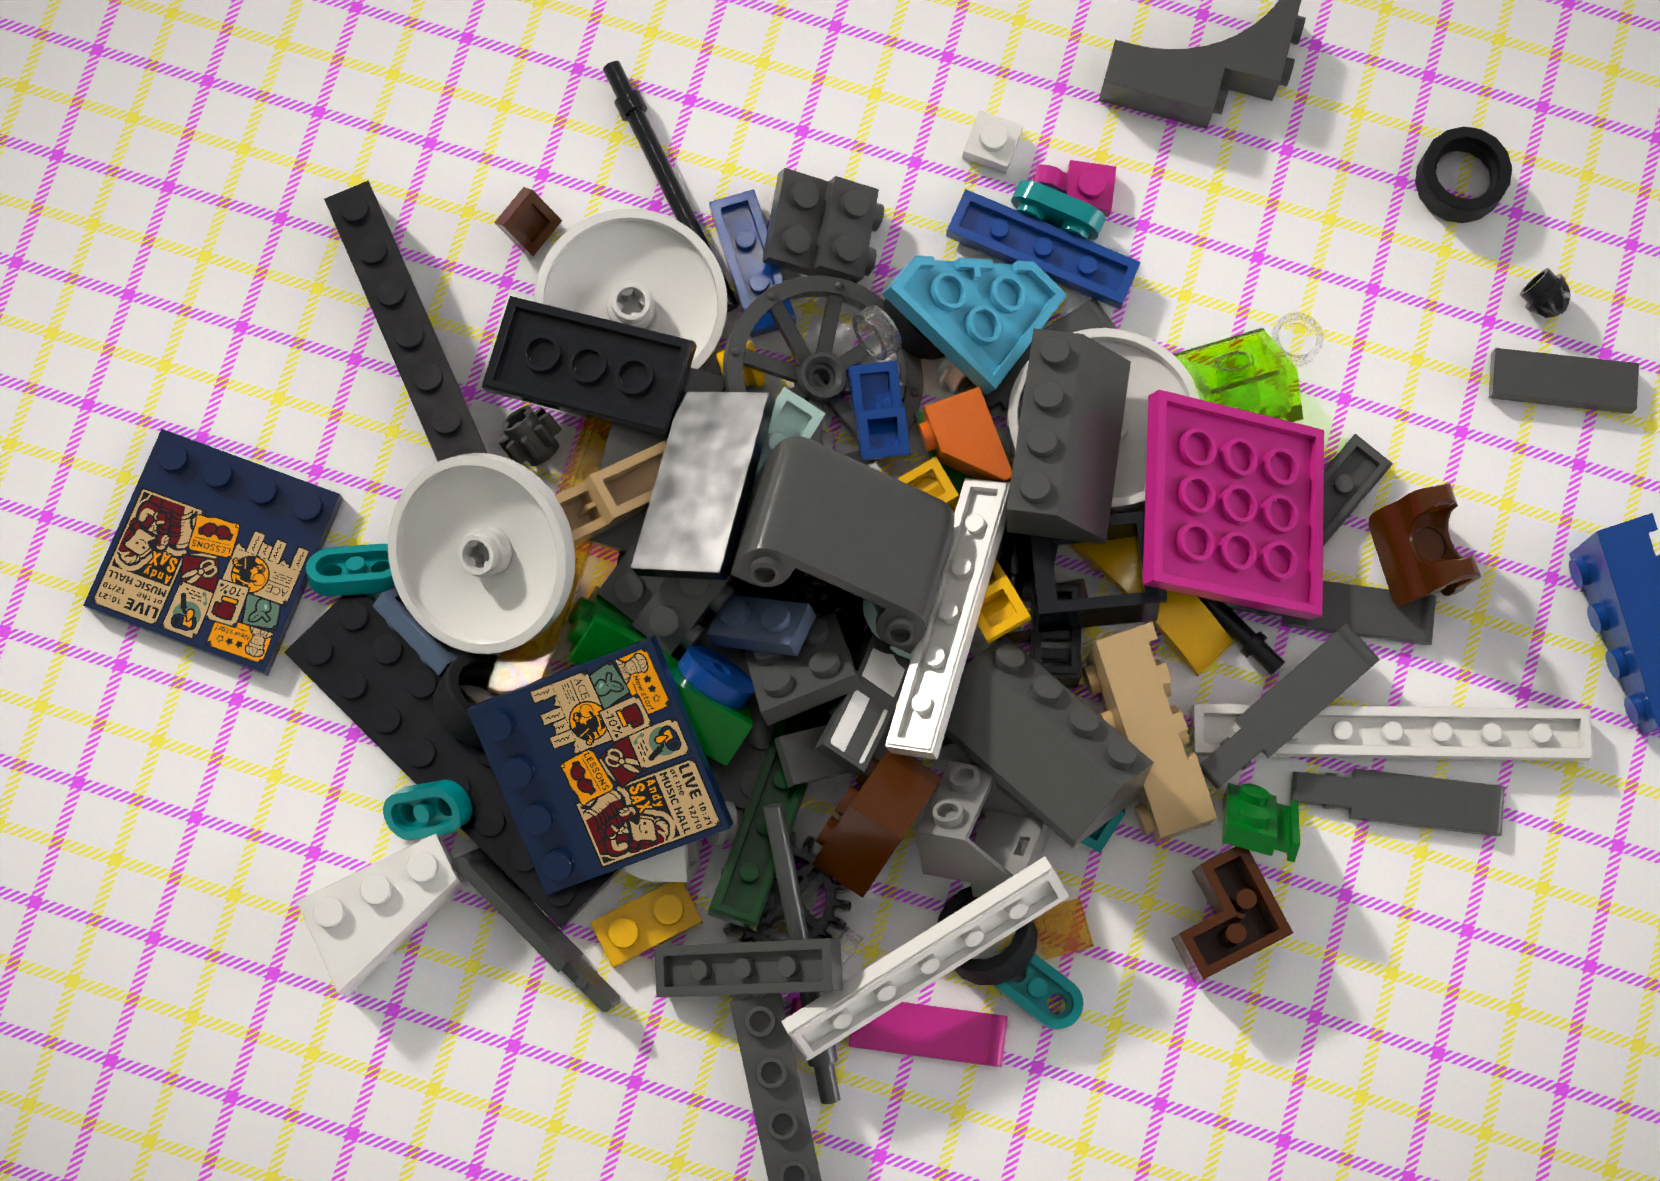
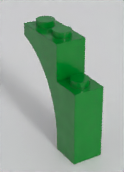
(602, 628)

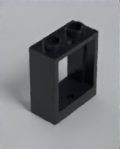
(1091, 611)

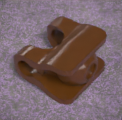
(1417, 546)

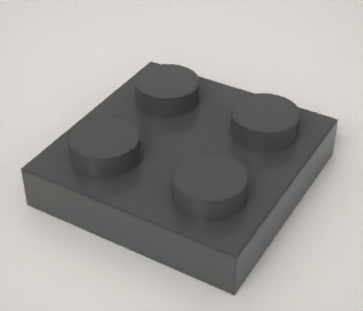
(801, 682)

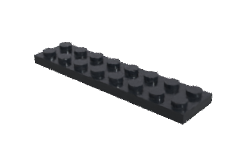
(390, 698)

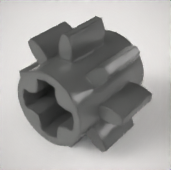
(530, 436)

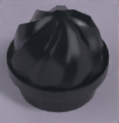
(1547, 294)

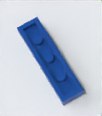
(1060, 254)

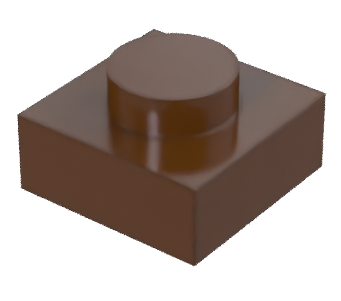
(528, 221)

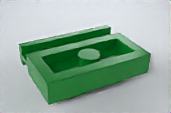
(1258, 822)

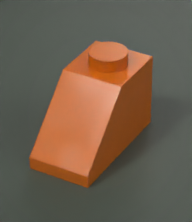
(965, 436)

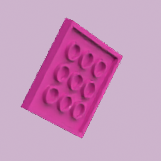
(1233, 506)

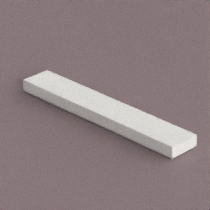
(943, 651)
(925, 958)

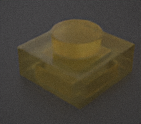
(1063, 930)

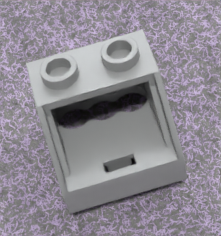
(996, 851)

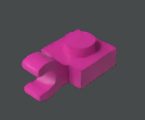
(1083, 181)

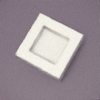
(992, 141)

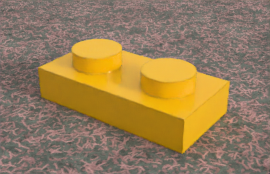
(646, 923)

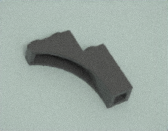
(1196, 81)

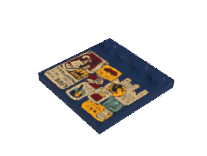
(213, 552)
(600, 765)

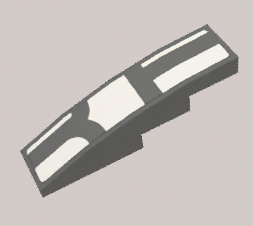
(863, 714)

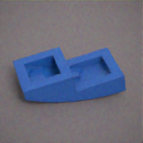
(879, 410)

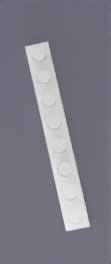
(1416, 732)

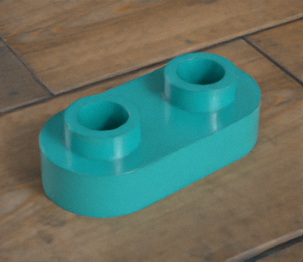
(1058, 209)
(350, 570)
(427, 809)
(1038, 985)

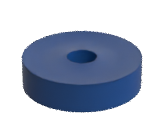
(716, 677)

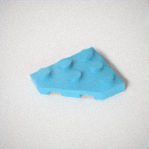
(976, 310)

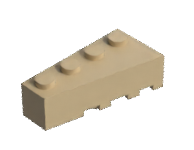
(1137, 706)

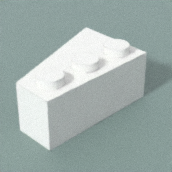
(377, 908)

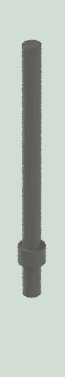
(797, 930)

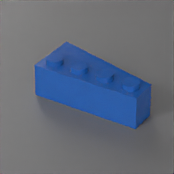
(1623, 597)

